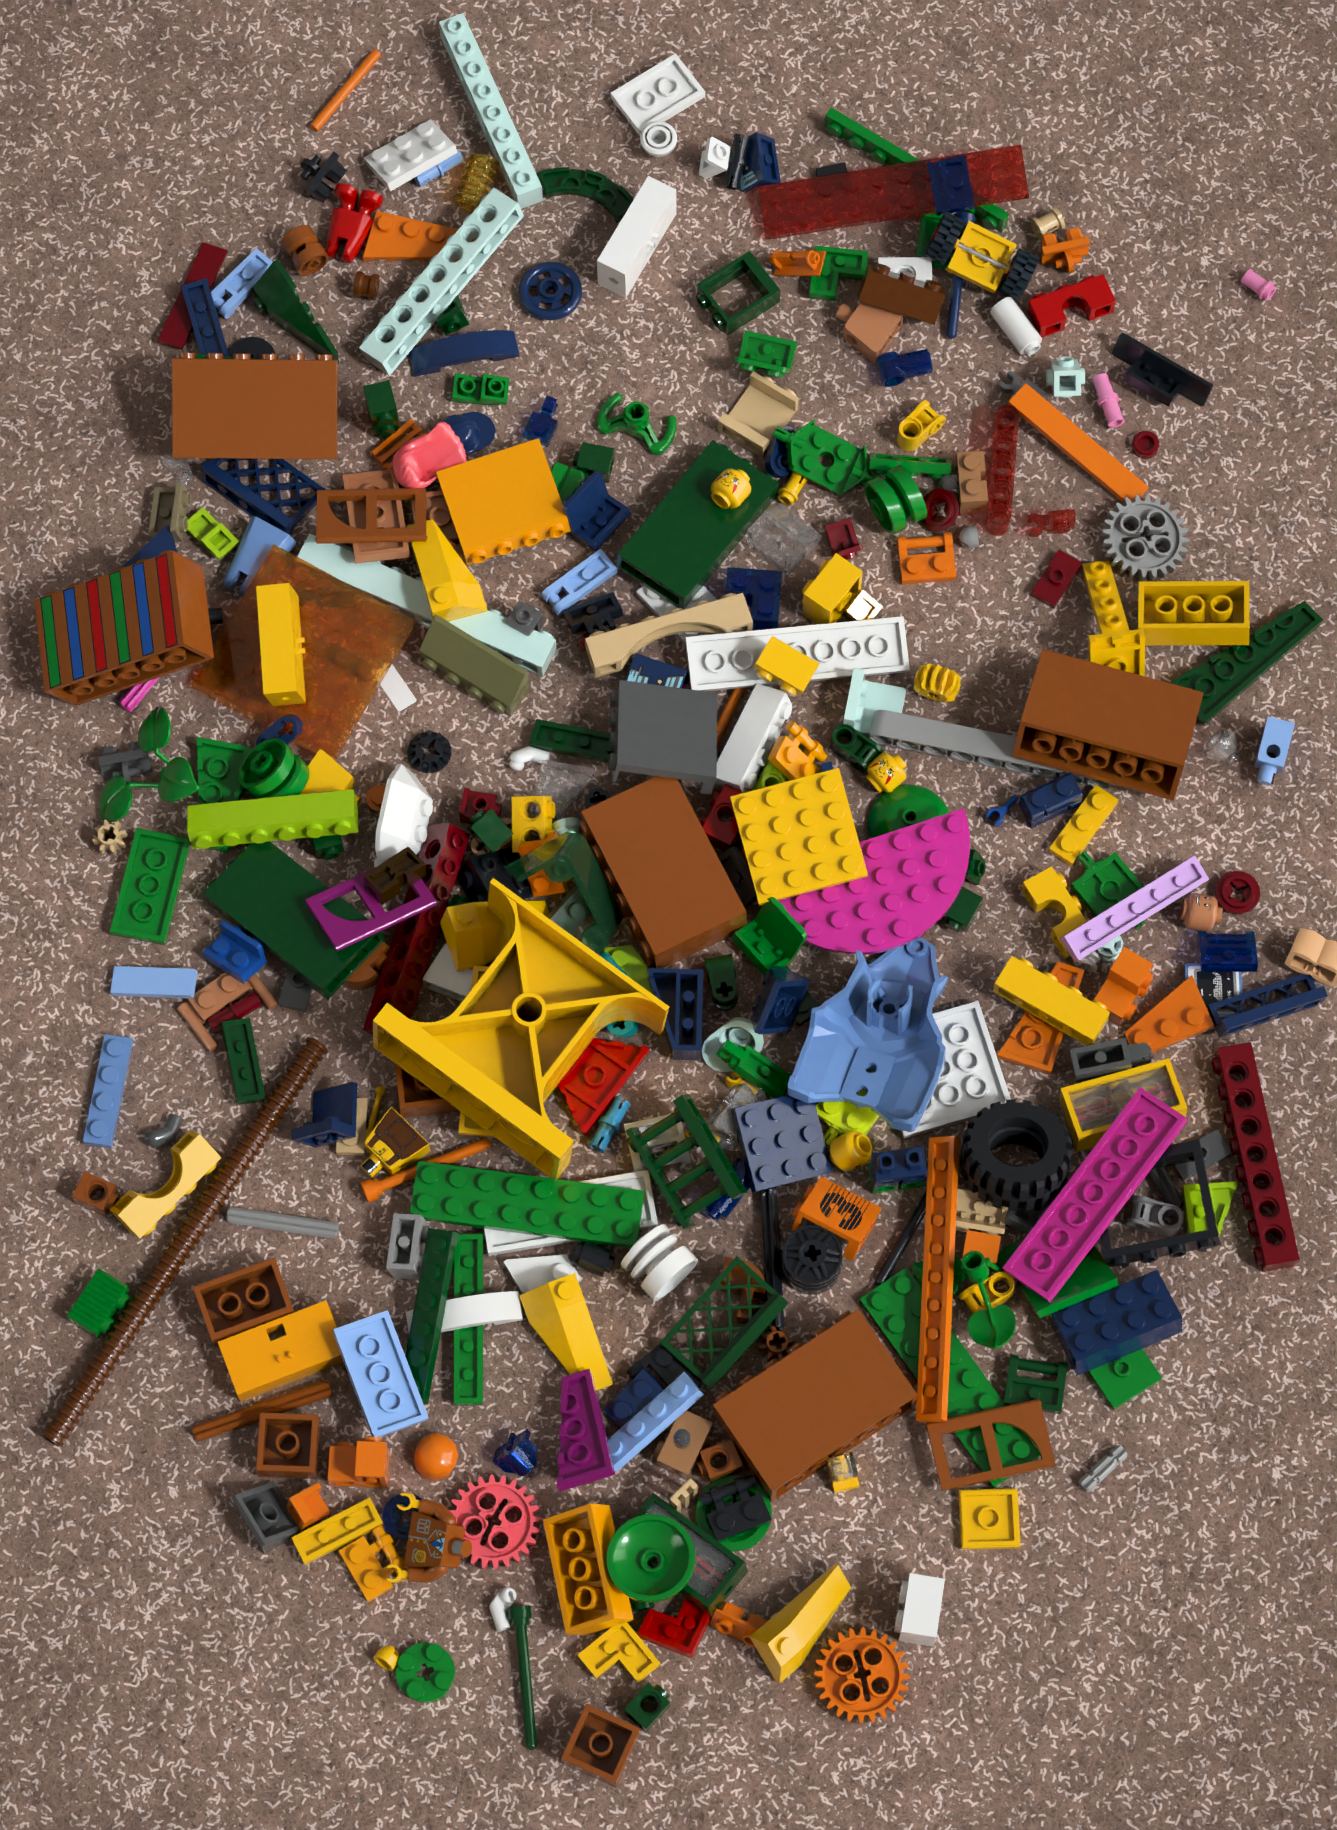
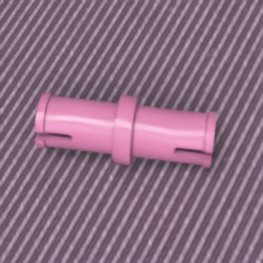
(1108, 400)

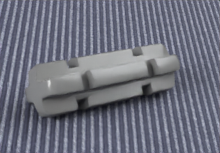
(1103, 1468)

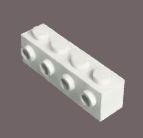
(752, 738)

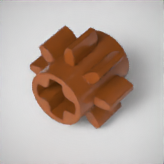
(781, 1337)

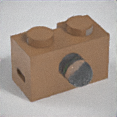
(968, 482)
(682, 1446)

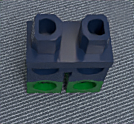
(897, 1166)

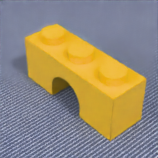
(1049, 891)

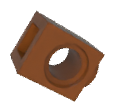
(90, 1184)
(728, 1452)

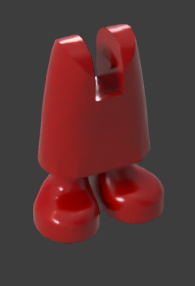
(351, 225)

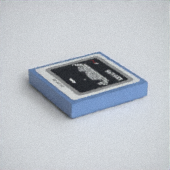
(1215, 986)

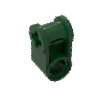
(857, 748)
(722, 978)

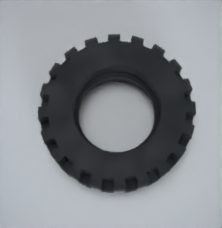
(1020, 1125)

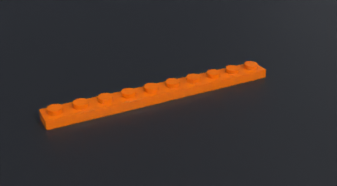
(937, 1279)

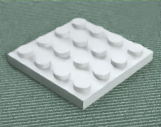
(970, 1071)

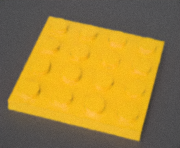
(799, 836)

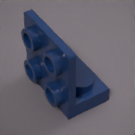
(332, 1117)

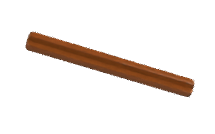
(252, 1413)

